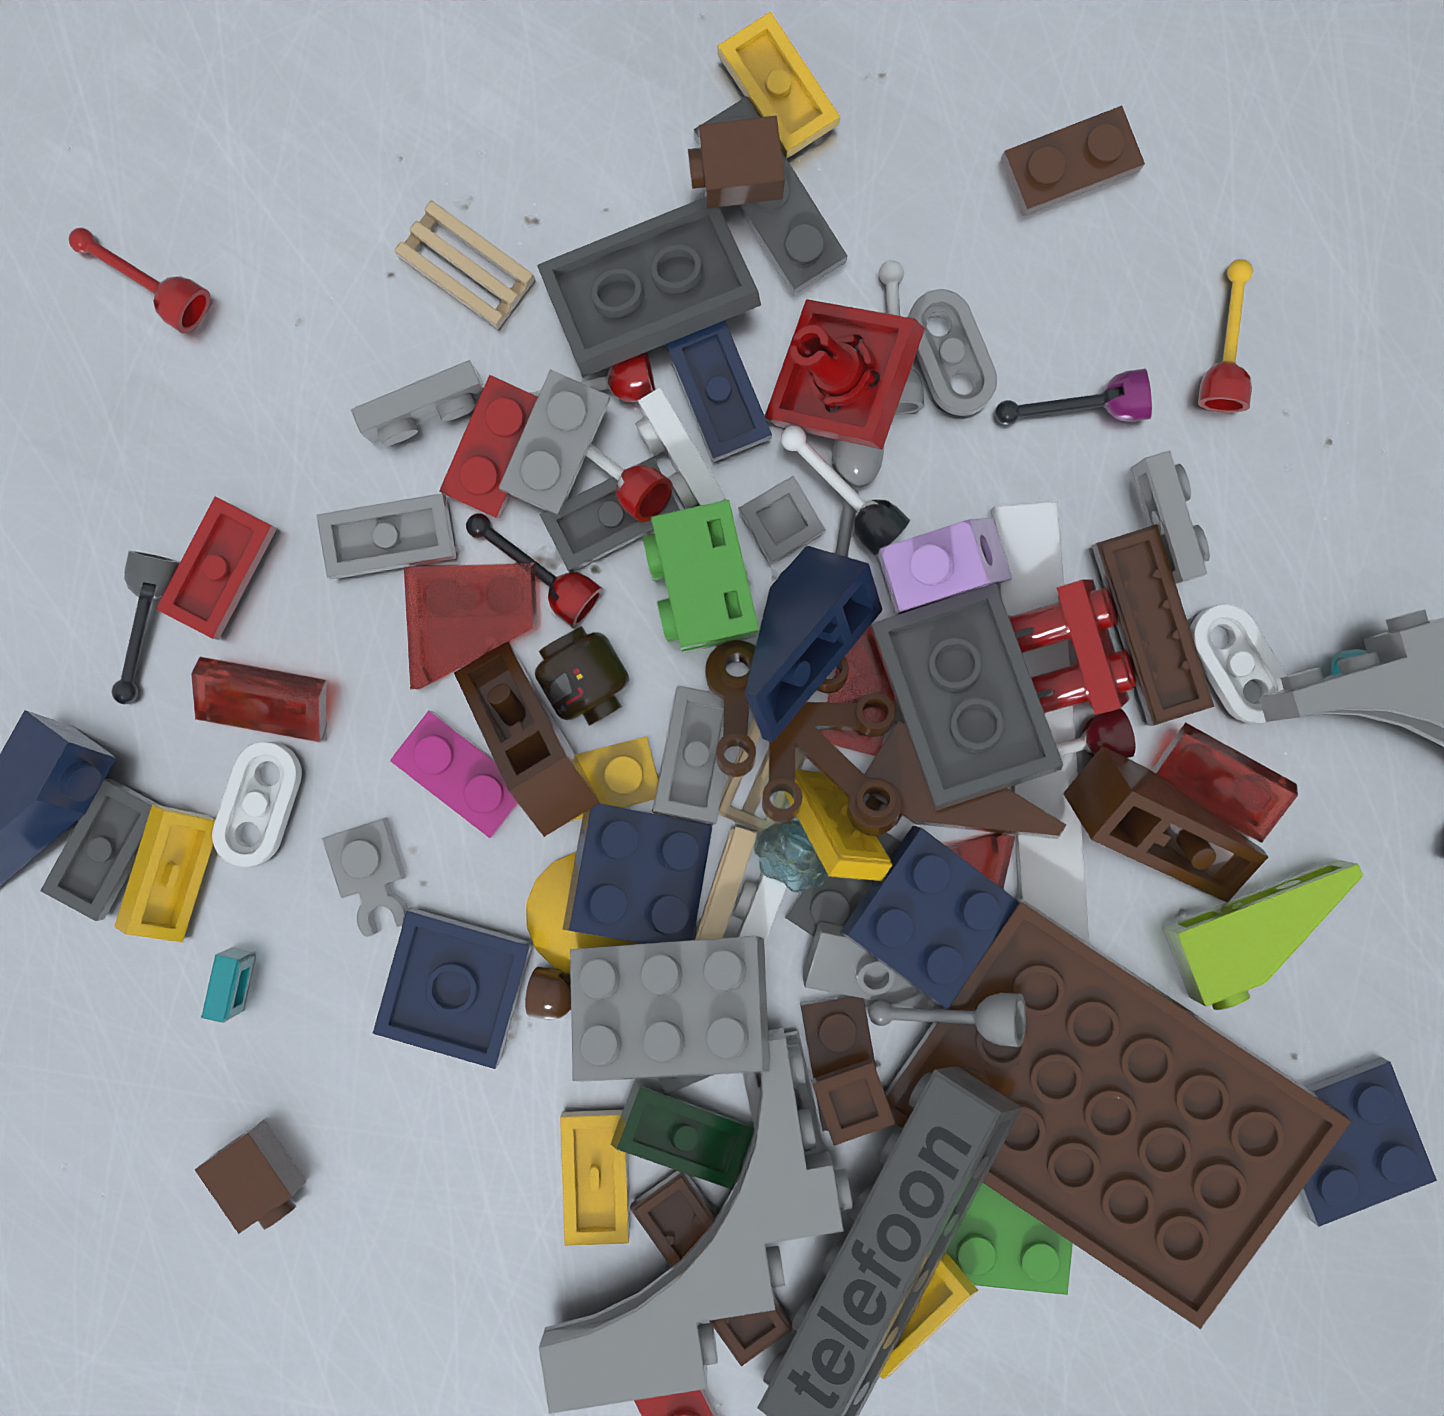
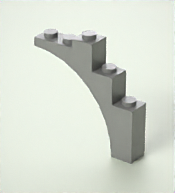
(1392, 682)
(655, 1337)

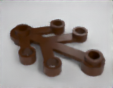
(805, 736)

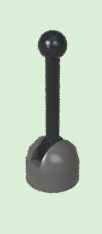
(146, 578)

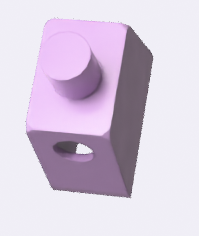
(943, 564)

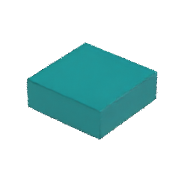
(228, 984)

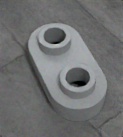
(953, 354)

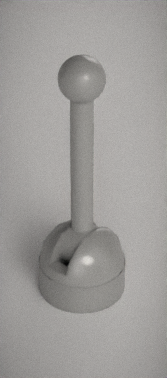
(857, 467)
(997, 1018)

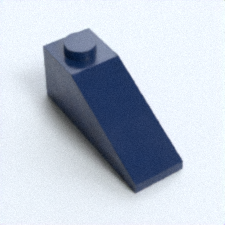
(805, 631)
(44, 786)

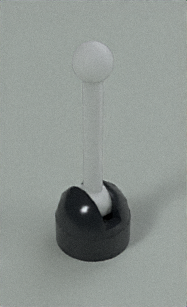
(876, 521)

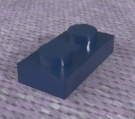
(719, 391)

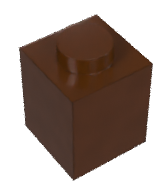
(738, 162)
(252, 1179)

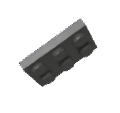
(648, 285)
(966, 697)

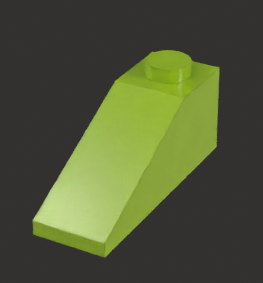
(1251, 937)

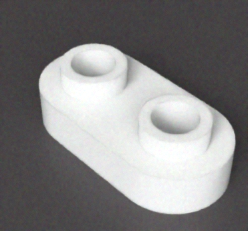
(1242, 660)
(256, 802)

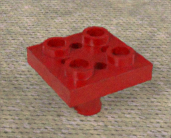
(829, 372)

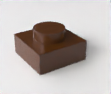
(852, 1101)

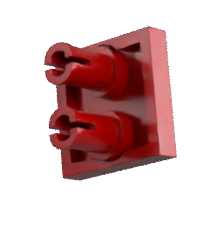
(1100, 672)

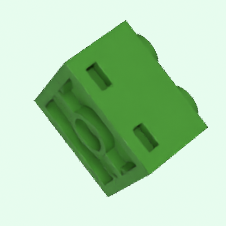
(703, 575)

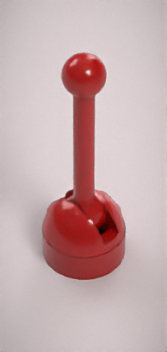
(176, 299)

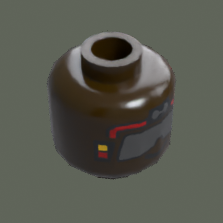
(582, 676)

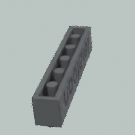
(892, 1247)

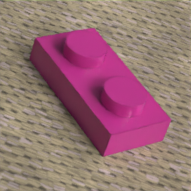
(456, 773)

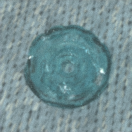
(789, 856)

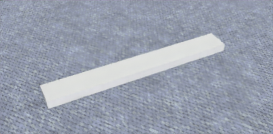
(1048, 868)

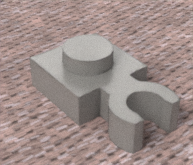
(365, 863)

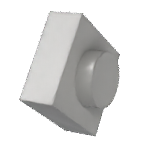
(781, 520)

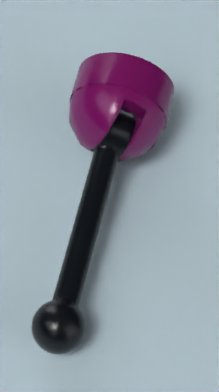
(1124, 397)

